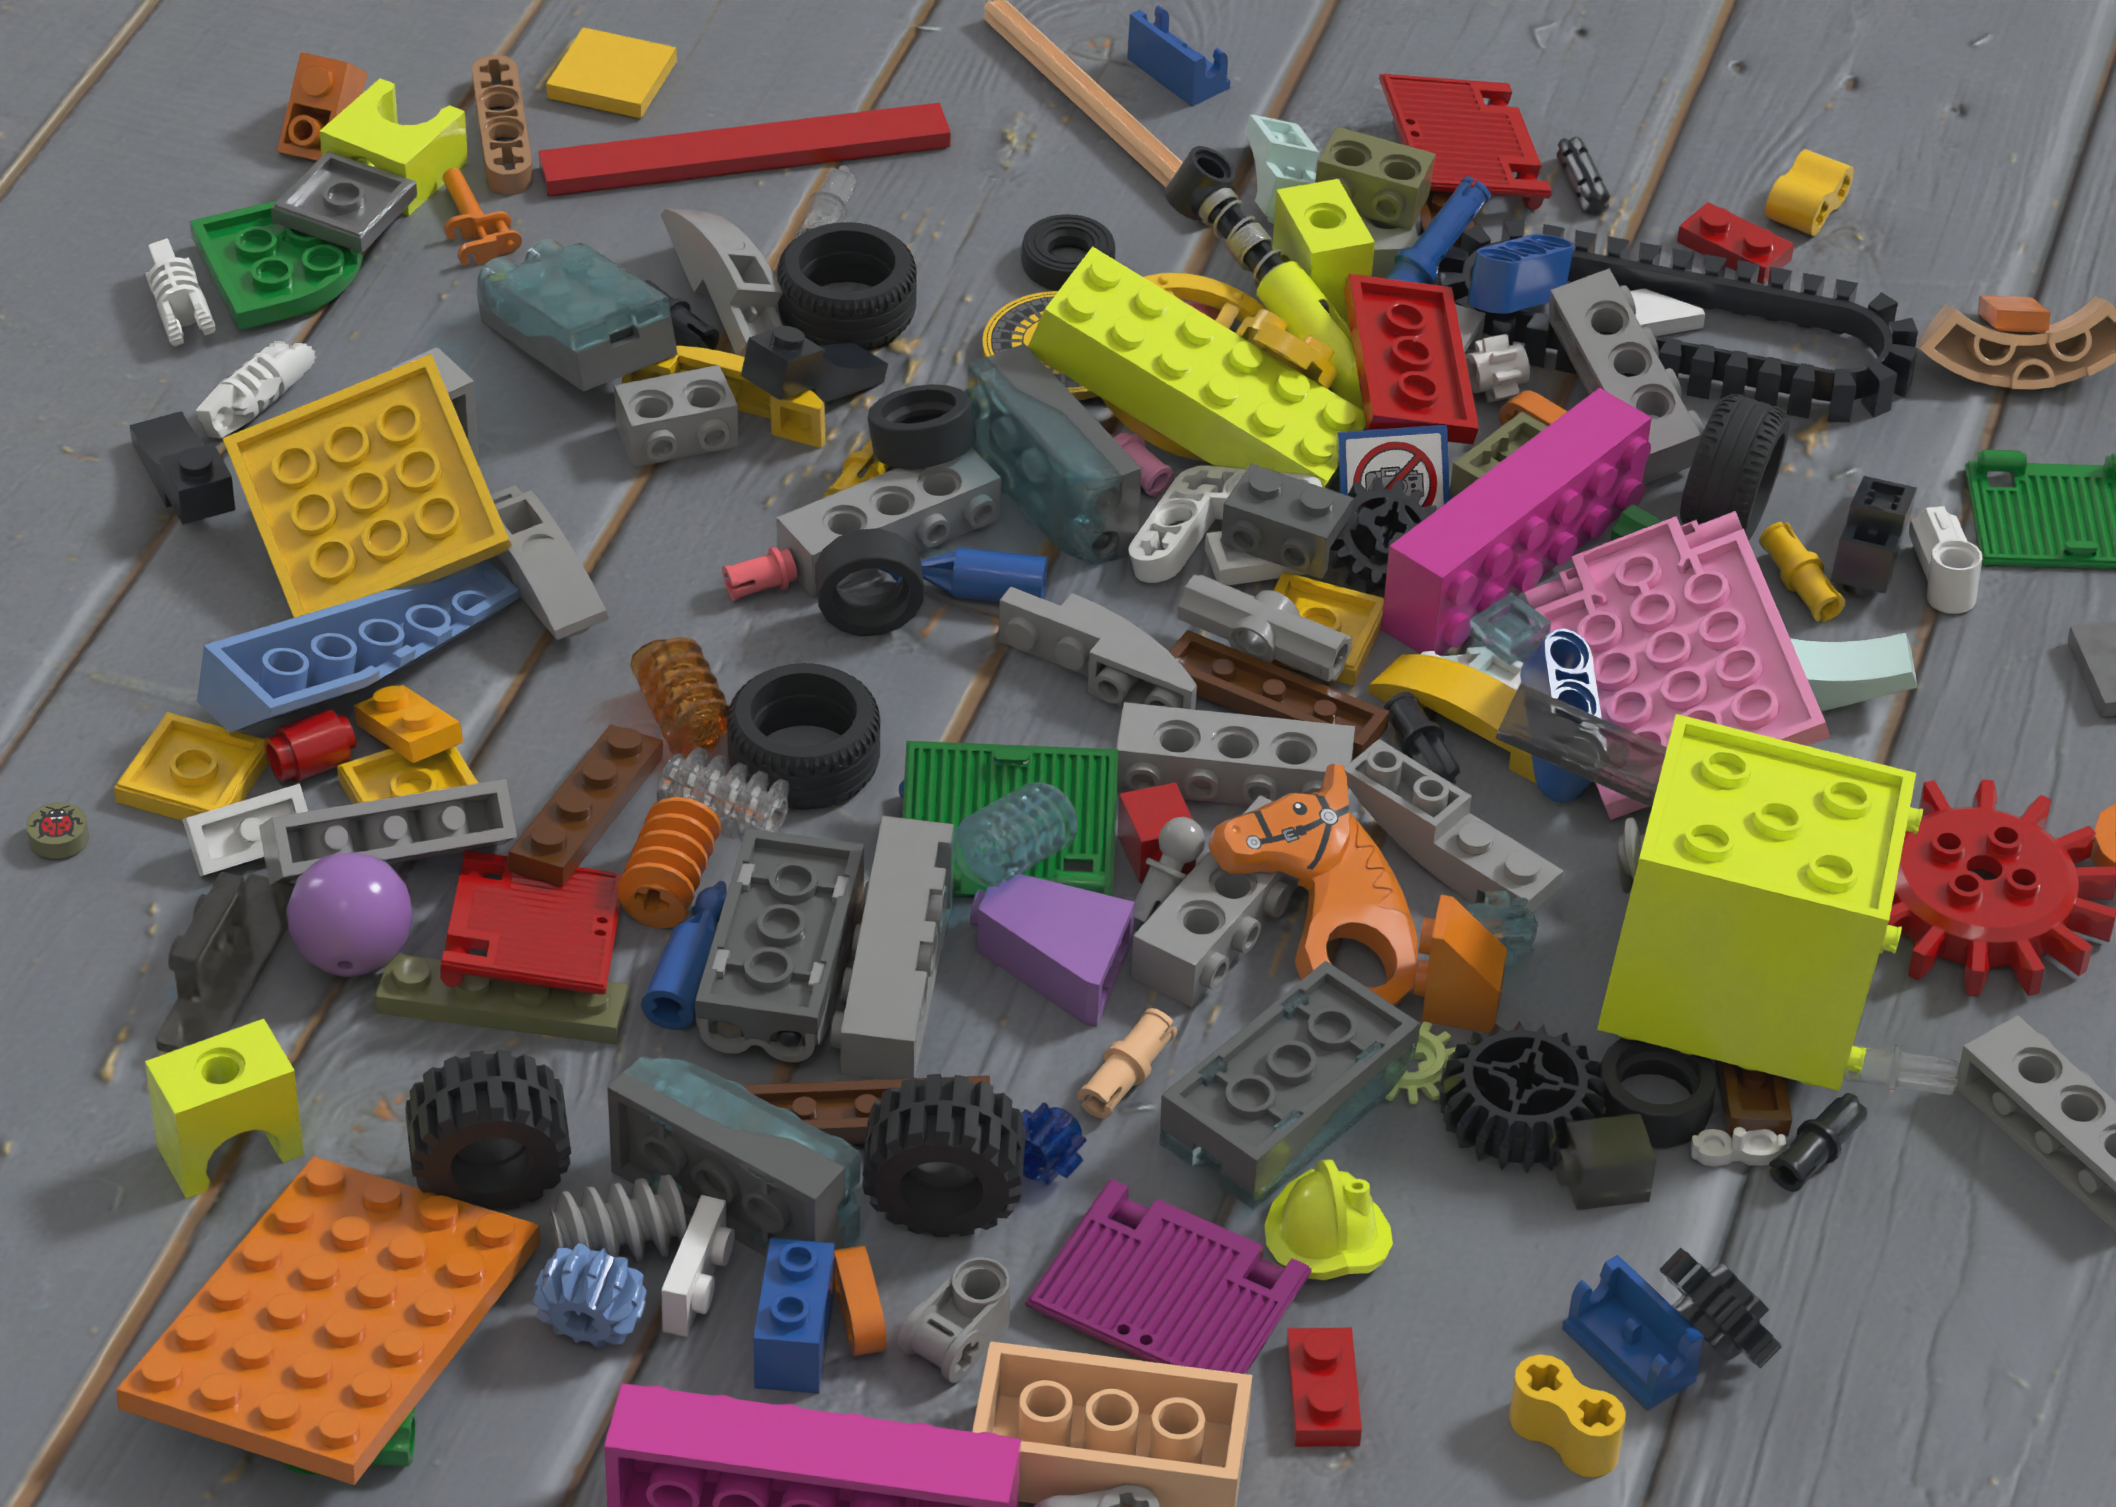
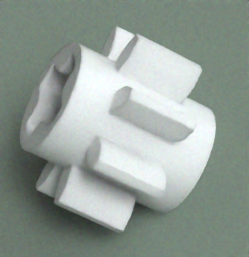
(1497, 368)

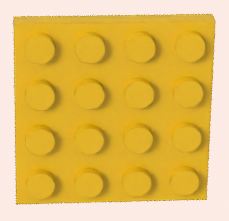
(367, 490)

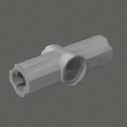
(1264, 627)

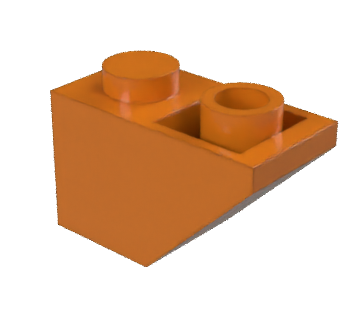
(317, 96)
(1463, 970)

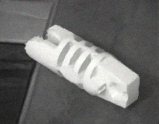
(177, 293)
(254, 387)

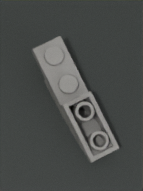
(730, 269)
(546, 566)
(1091, 640)
(1436, 829)

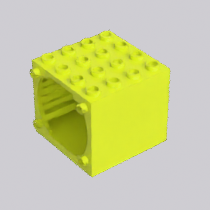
(1760, 903)

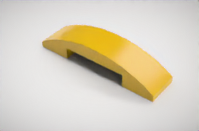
(792, 418)
(1456, 693)

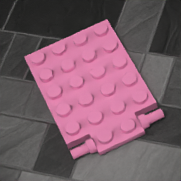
(1684, 631)

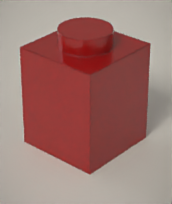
(1141, 819)

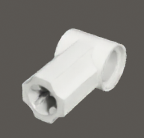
(1947, 560)

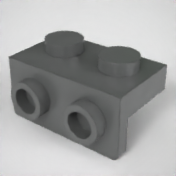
(1284, 520)

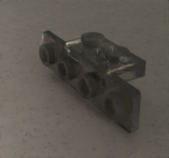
(222, 956)

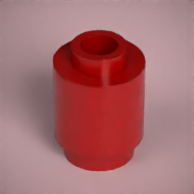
(310, 746)

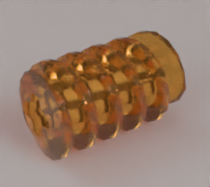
(681, 693)

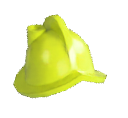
(1328, 1224)

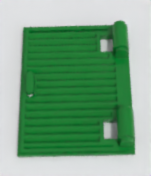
(2049, 515)
(957, 779)

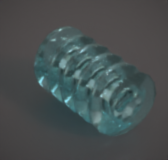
(1014, 833)

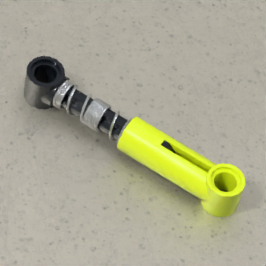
(1205, 194)

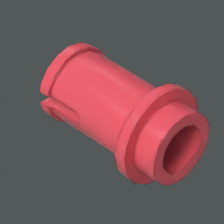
(760, 573)

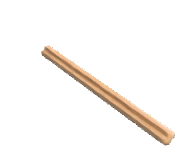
(1082, 90)

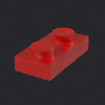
(1725, 235)
(1323, 1387)

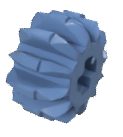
(589, 1295)

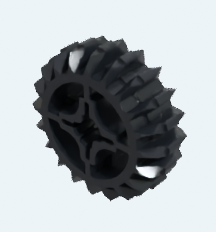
(1517, 1093)

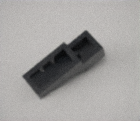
(791, 364)
(183, 468)
(1872, 536)

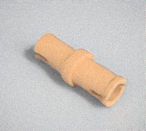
(1127, 1063)

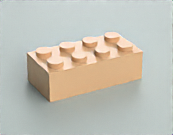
(1117, 1423)

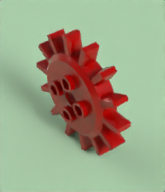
(1998, 918)

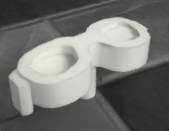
(1751, 1147)

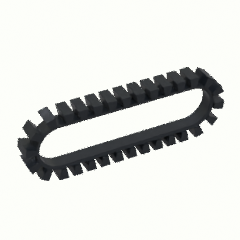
(1875, 326)

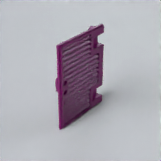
(1167, 1285)

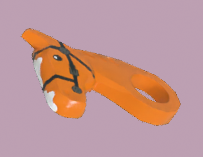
(1340, 866)

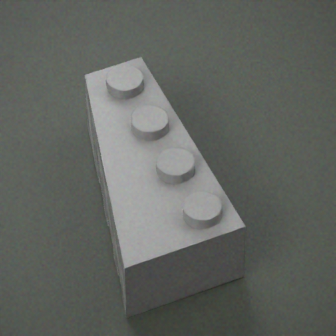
(896, 950)

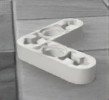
(1197, 501)

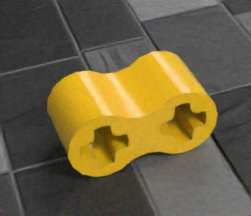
(1809, 192)
(1566, 1415)

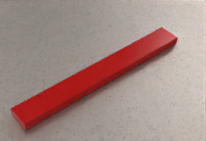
(743, 149)

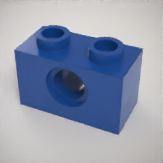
(794, 1315)

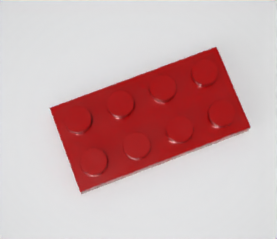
(1410, 356)

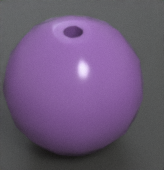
(349, 914)

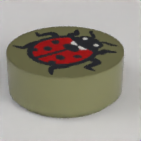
(57, 830)

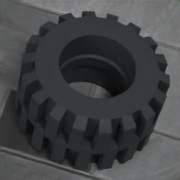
(488, 1130)
(944, 1155)

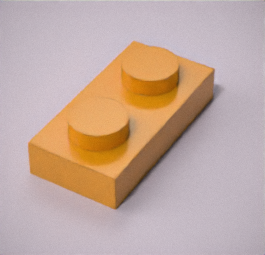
(408, 723)

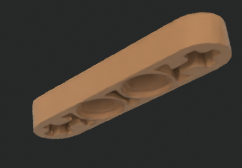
(501, 124)

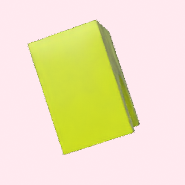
(420, 152)
(1324, 235)
(218, 1091)

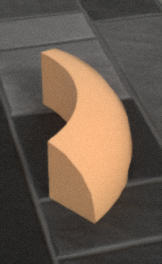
(2024, 360)

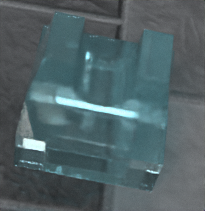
(1510, 629)

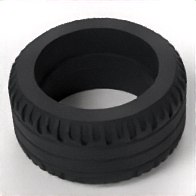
(847, 255)
(1736, 462)
(806, 697)

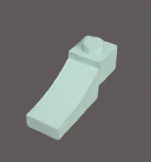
(1281, 157)
(1856, 669)

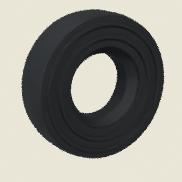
(1058, 232)

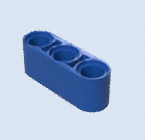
(1519, 273)
(1564, 671)

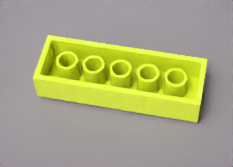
(1189, 374)

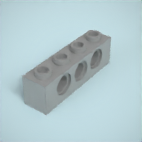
(1599, 305)
(918, 504)
(1226, 754)
(391, 828)
(1206, 926)
(2046, 1109)

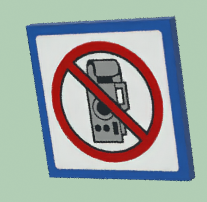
(1405, 454)

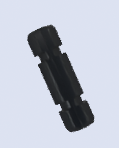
(1583, 175)

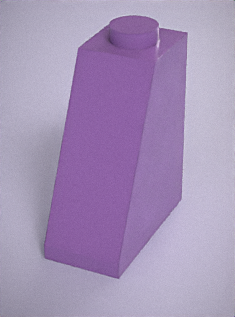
(1056, 940)

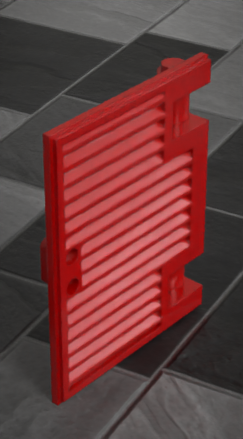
(1466, 134)
(531, 927)

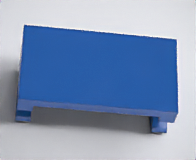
(1173, 61)
(1634, 1334)

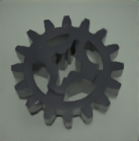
(1361, 539)
(1720, 1307)

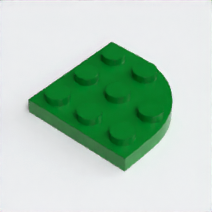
(268, 268)

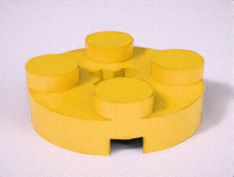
(1307, 356)

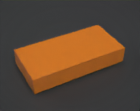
(2014, 313)

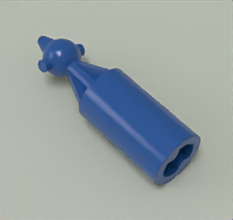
(984, 573)
(677, 977)

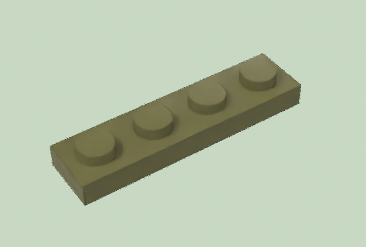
(414, 990)

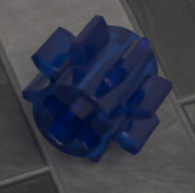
(1051, 1143)

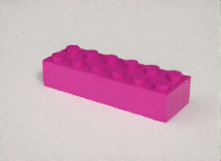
(1516, 522)
(744, 1453)

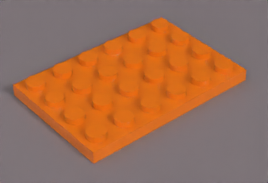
(330, 1320)

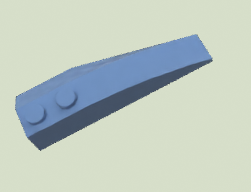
(343, 646)

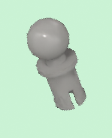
(1181, 843)

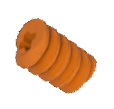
(668, 861)

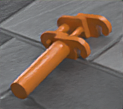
(472, 223)

